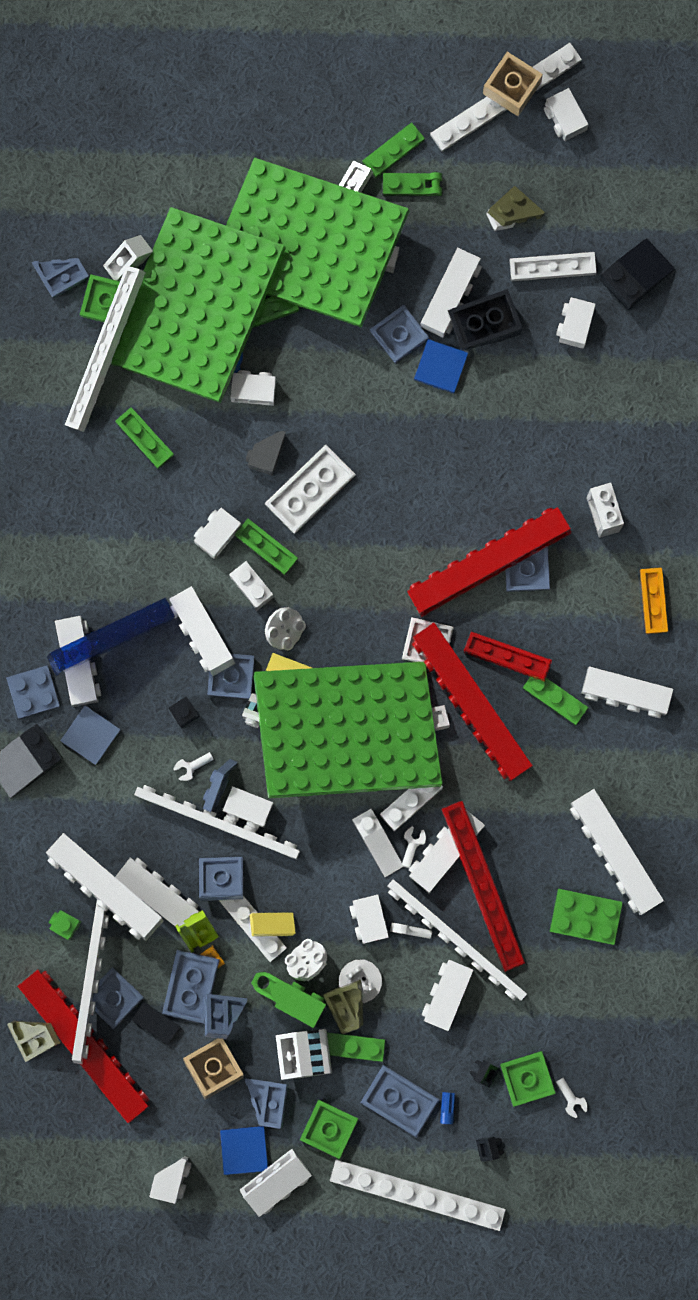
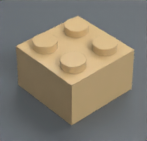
(512, 83)
(213, 1068)

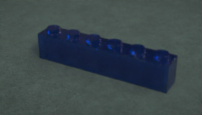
(110, 636)

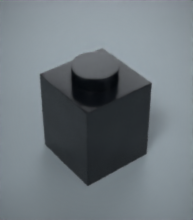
(183, 712)

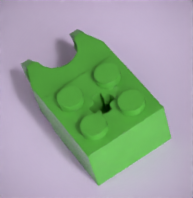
(292, 999)

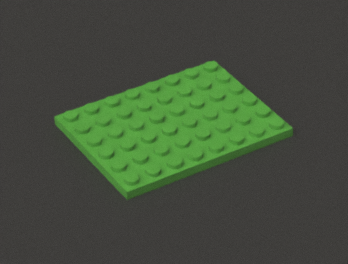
(331, 236)
(197, 304)
(347, 729)

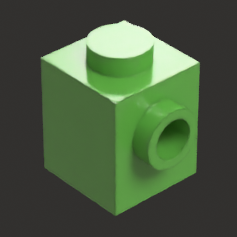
(64, 924)

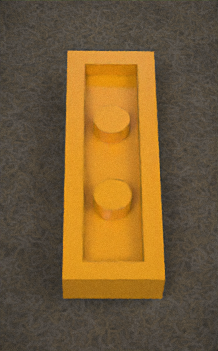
(653, 600)

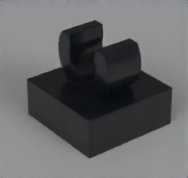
(486, 1073)
(488, 1148)

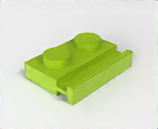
(197, 931)

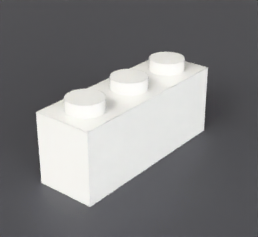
(407, 805)
(447, 994)
(275, 1183)

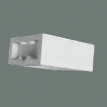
(605, 516)

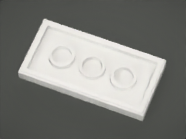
(310, 489)

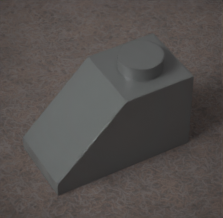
(266, 453)

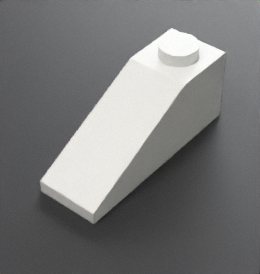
(377, 842)

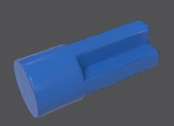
(447, 1108)

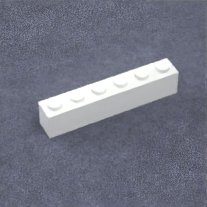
(616, 851)
(104, 887)

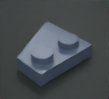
(60, 275)
(219, 782)
(221, 1014)

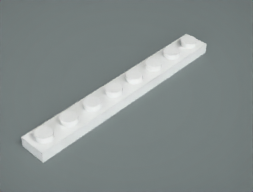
(488, 109)
(105, 348)
(227, 824)
(448, 935)
(90, 986)
(417, 1195)

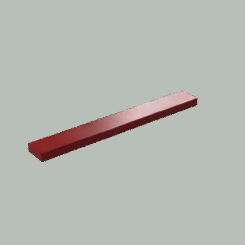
(483, 886)

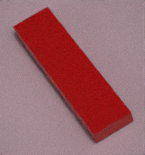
(507, 656)

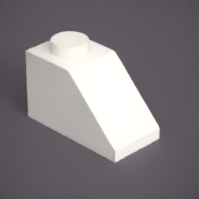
(130, 253)

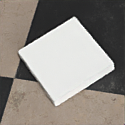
(415, 627)

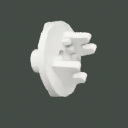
(288, 619)
(306, 960)
(361, 968)

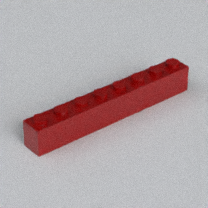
(489, 561)
(471, 701)
(99, 1065)

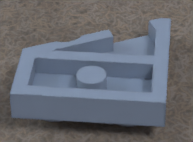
(269, 1101)

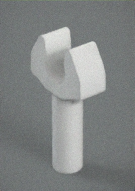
(192, 766)
(412, 844)
(409, 930)
(572, 1100)

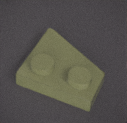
(514, 208)

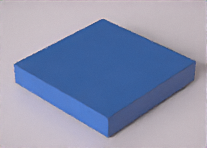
(441, 366)
(244, 1150)

